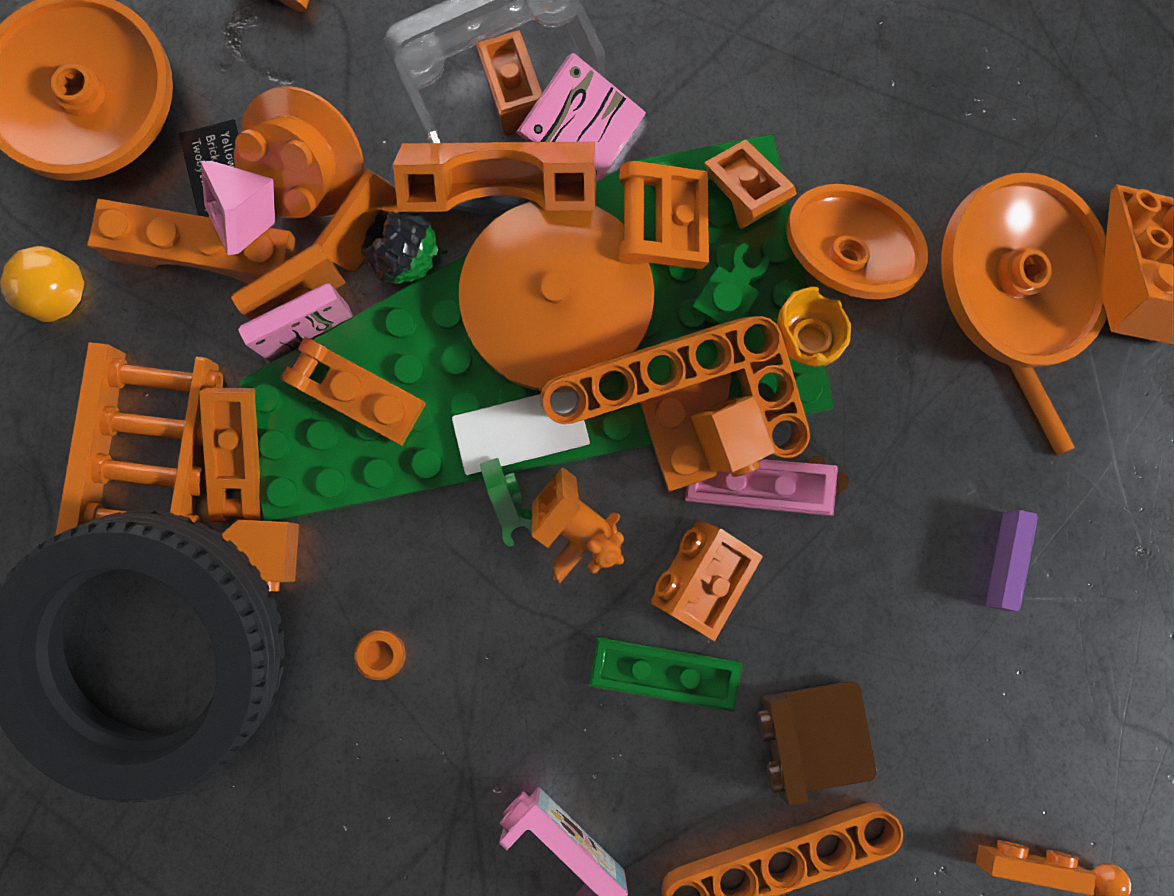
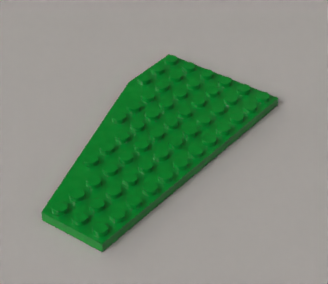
(417, 341)

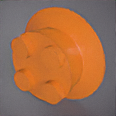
(302, 148)

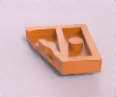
(674, 433)

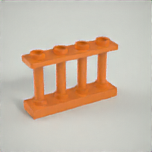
(100, 419)

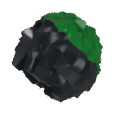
(399, 246)

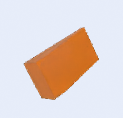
(509, 78)

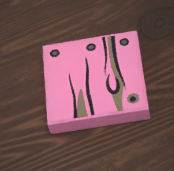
(583, 108)
(285, 326)

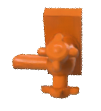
(561, 512)

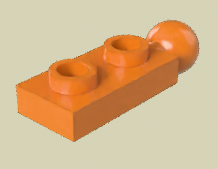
(1055, 871)

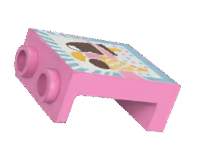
(567, 840)

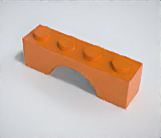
(446, 174)
(163, 237)

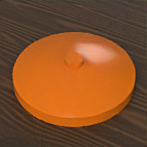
(80, 87)
(1025, 270)
(552, 295)

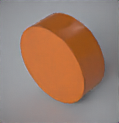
(379, 655)

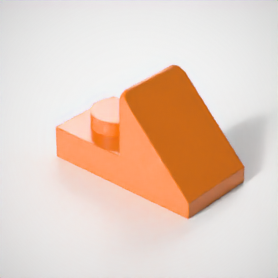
(749, 182)

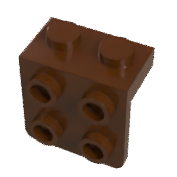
(816, 740)

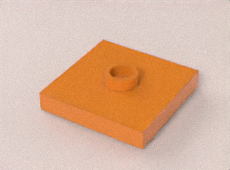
(287, 281)

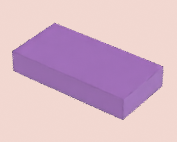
(1012, 560)

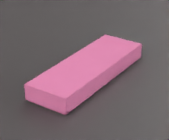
(773, 487)

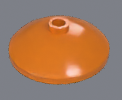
(857, 241)

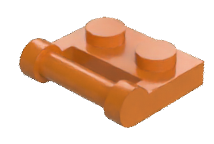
(680, 215)

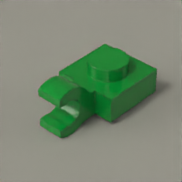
(504, 494)

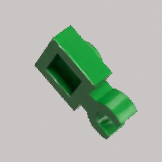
(729, 294)

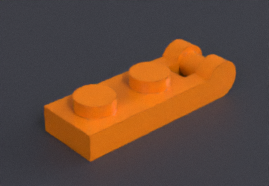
(355, 392)
(231, 452)

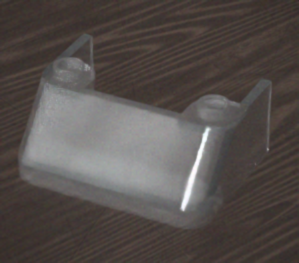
(425, 39)

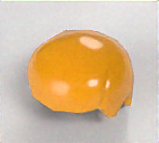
(42, 283)
(814, 327)

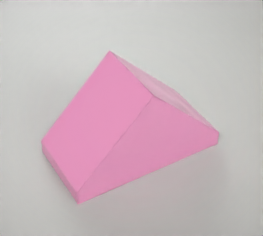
(237, 204)

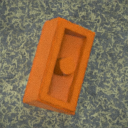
(346, 229)

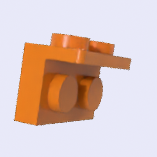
(705, 578)

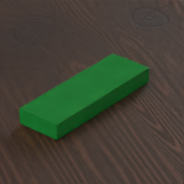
(665, 674)

